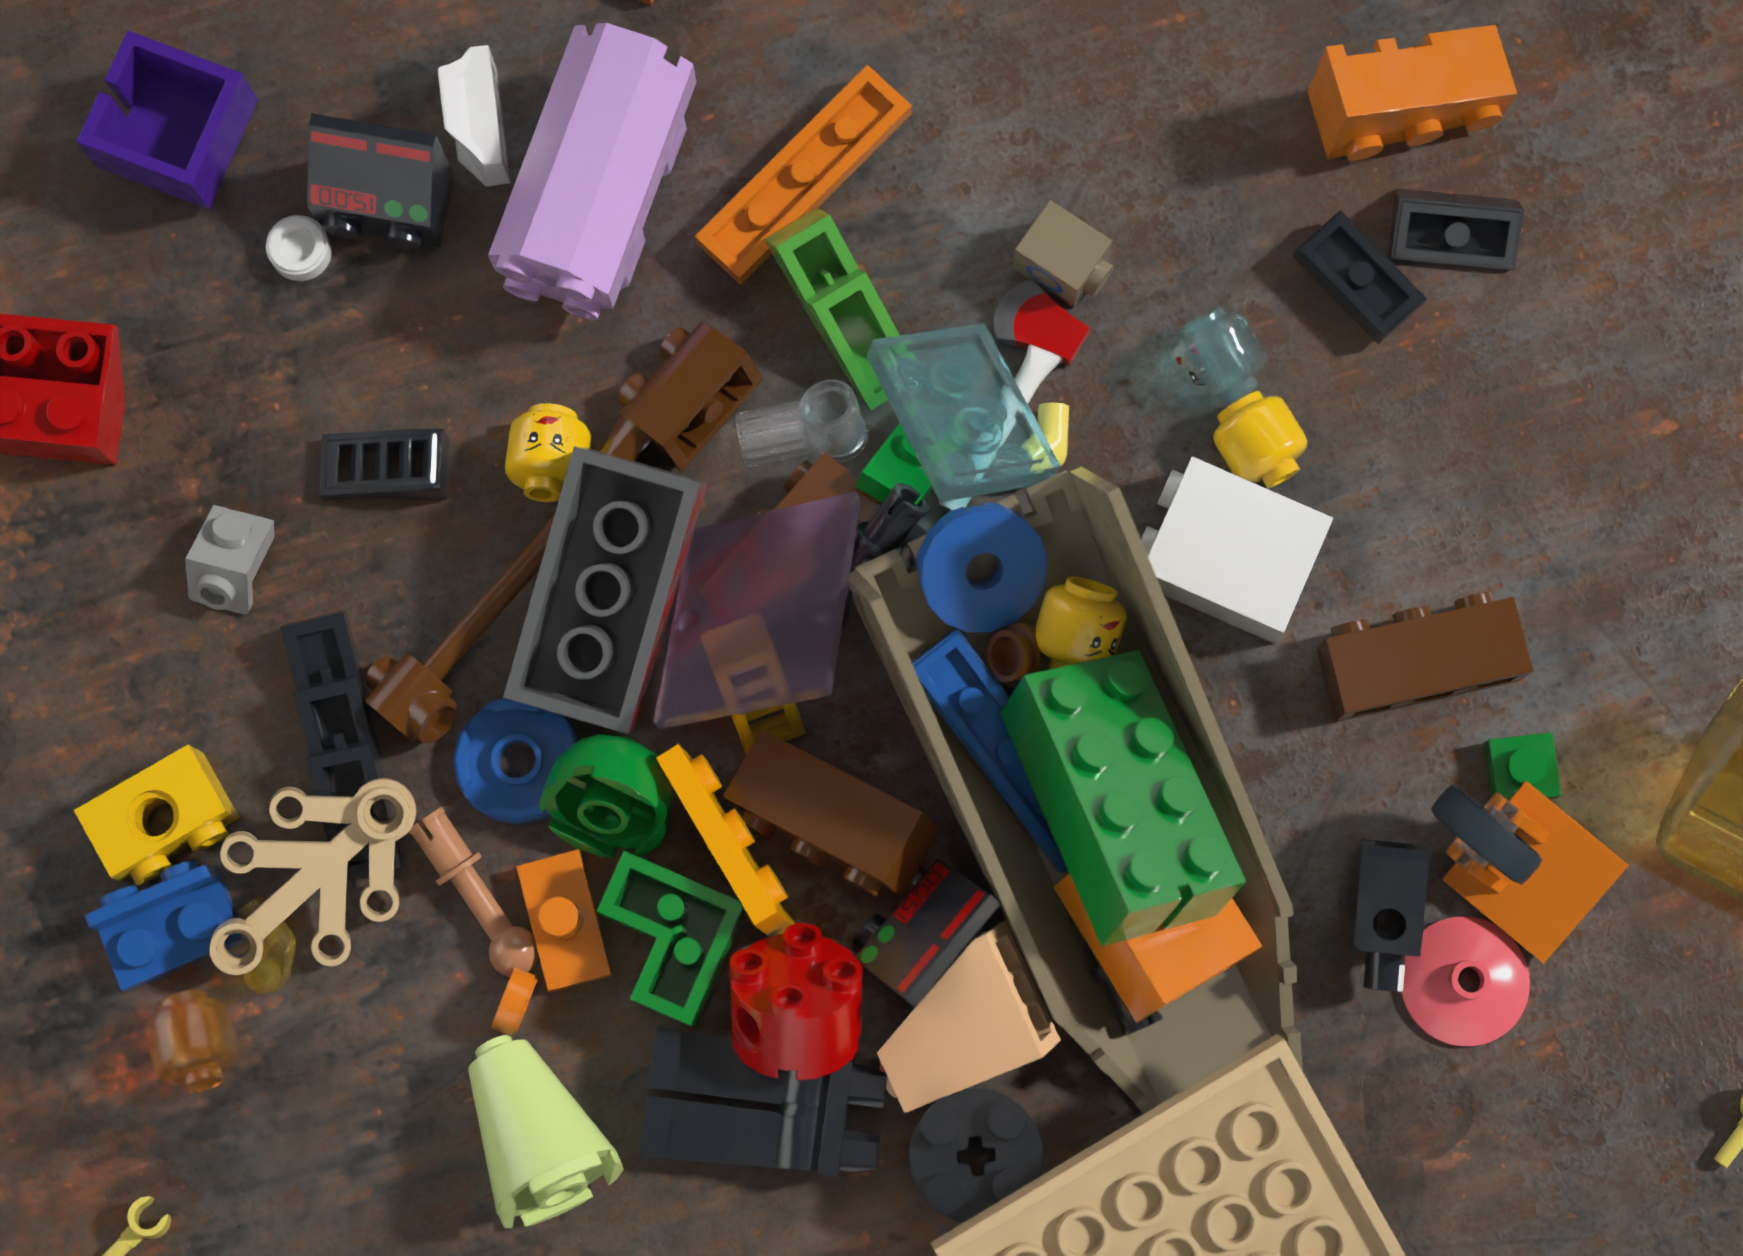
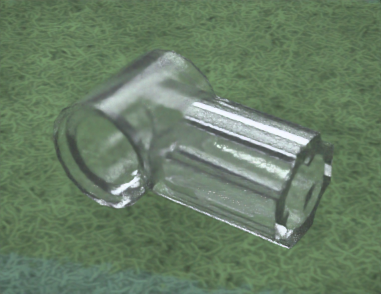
(820, 422)

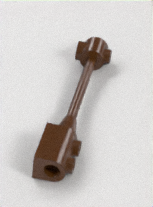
(662, 416)

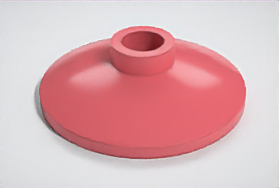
(1439, 1002)

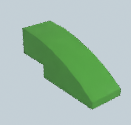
(835, 297)

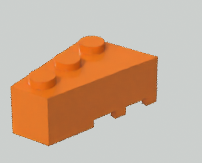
(1410, 91)

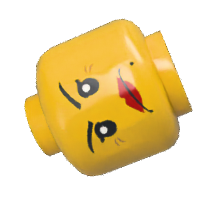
(542, 449)
(1079, 622)

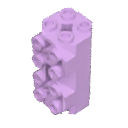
(593, 170)

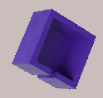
(179, 124)

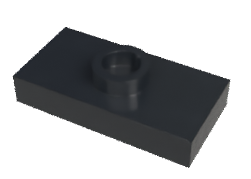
(1359, 277)

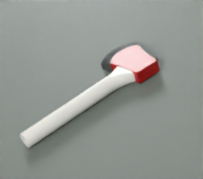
(1048, 332)

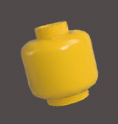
(1260, 439)

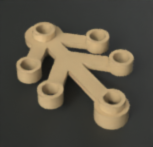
(321, 866)

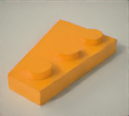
(727, 840)

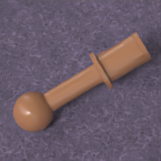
(453, 860)

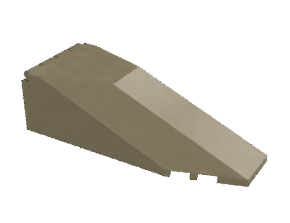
(1095, 538)

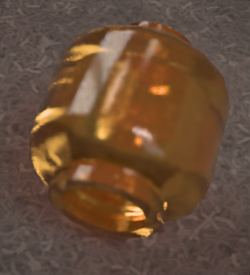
(192, 1041)

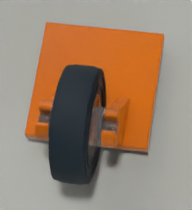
(1525, 864)

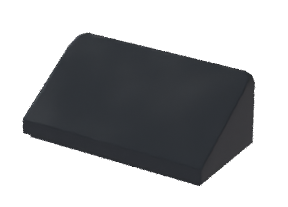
(1455, 229)

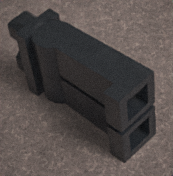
(802, 1135)

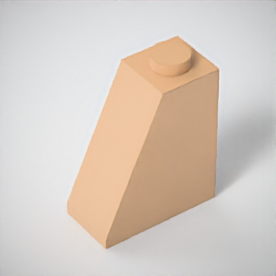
(969, 1025)

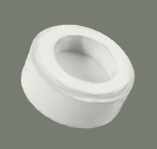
(298, 248)

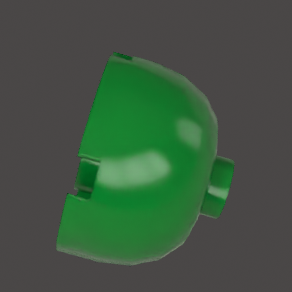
(608, 796)

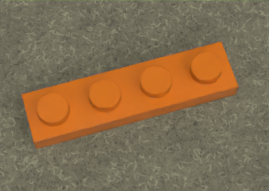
(804, 172)

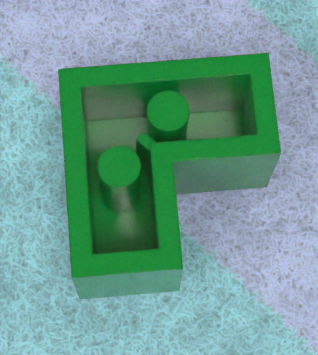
(691, 932)

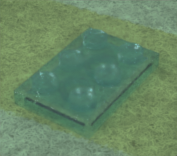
(962, 411)

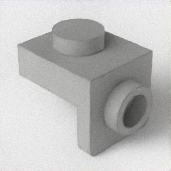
(227, 559)

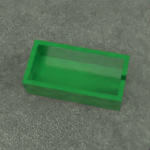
(1121, 797)

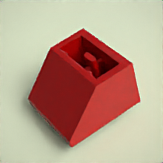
(60, 389)

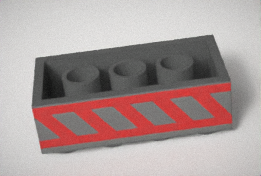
(605, 590)

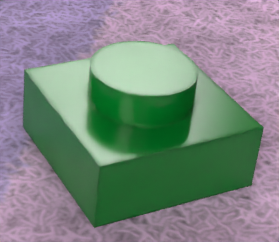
(1521, 759)

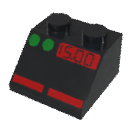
(377, 181)
(924, 932)

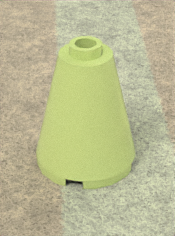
(534, 1135)

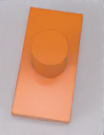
(564, 921)

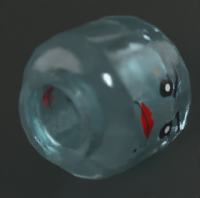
(1220, 355)

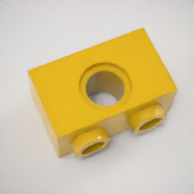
(120, 816)

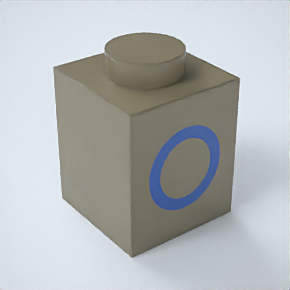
(1064, 255)

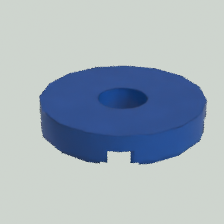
(1002, 596)
(480, 753)

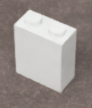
(1234, 548)

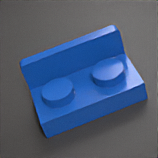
(165, 924)

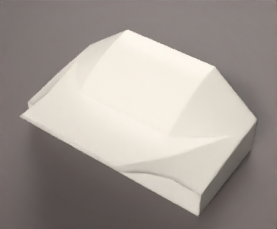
(475, 115)

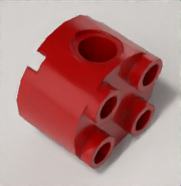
(796, 1003)

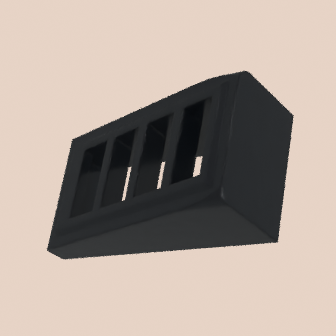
(430, 486)

